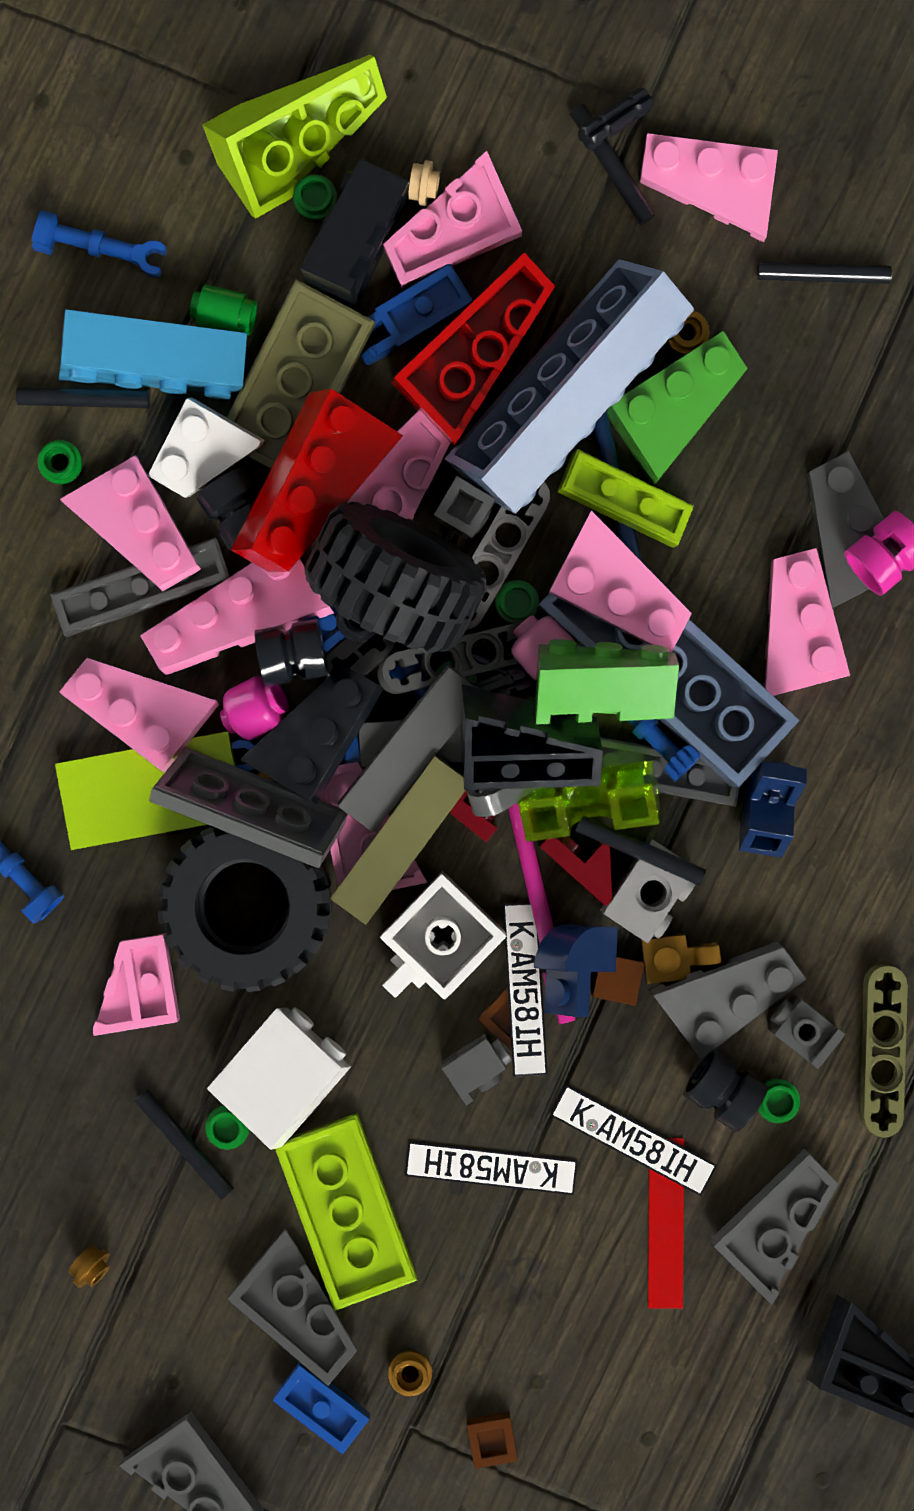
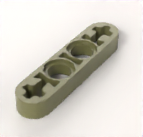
(876, 1050)

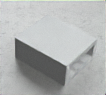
(280, 1076)

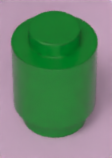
(223, 309)

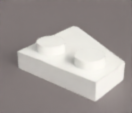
(200, 448)

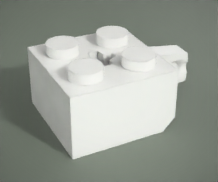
(441, 964)

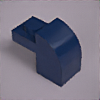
(769, 808)
(569, 958)

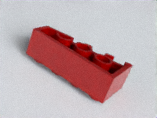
(466, 358)
(318, 468)

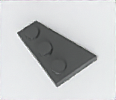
(293, 1309)

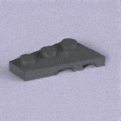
(842, 515)
(725, 999)
(773, 1224)
(190, 1470)

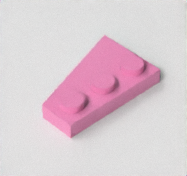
(135, 522)
(139, 710)

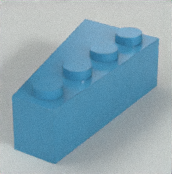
(151, 355)

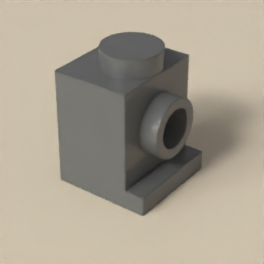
(464, 509)
(818, 1044)
(476, 1066)

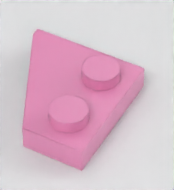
(139, 988)

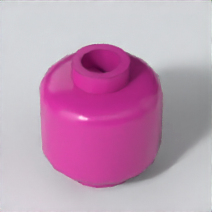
(253, 708)

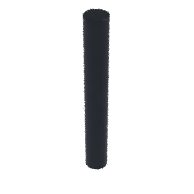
(616, 171)
(824, 272)
(83, 397)
(641, 850)
(184, 1144)

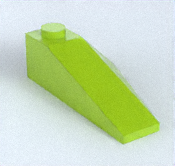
(290, 131)

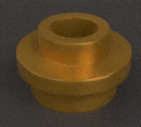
(701, 335)
(89, 1267)
(403, 1384)

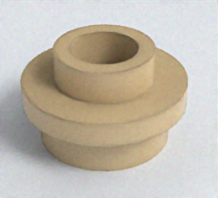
(423, 182)

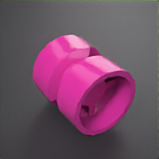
(873, 560)

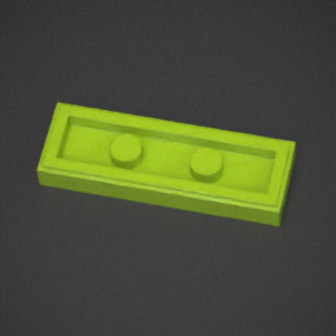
(625, 498)

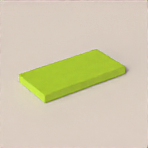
(110, 794)
(346, 1212)

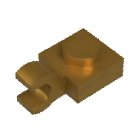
(671, 958)

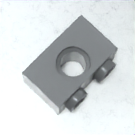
(630, 910)

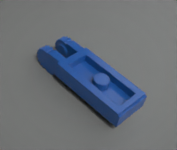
(418, 311)

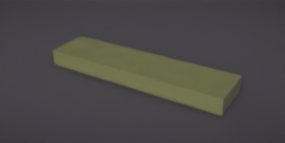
(400, 840)

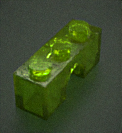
(625, 794)

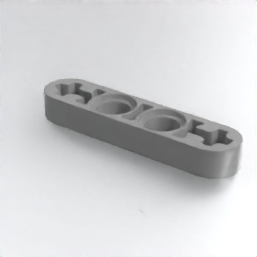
(505, 557)

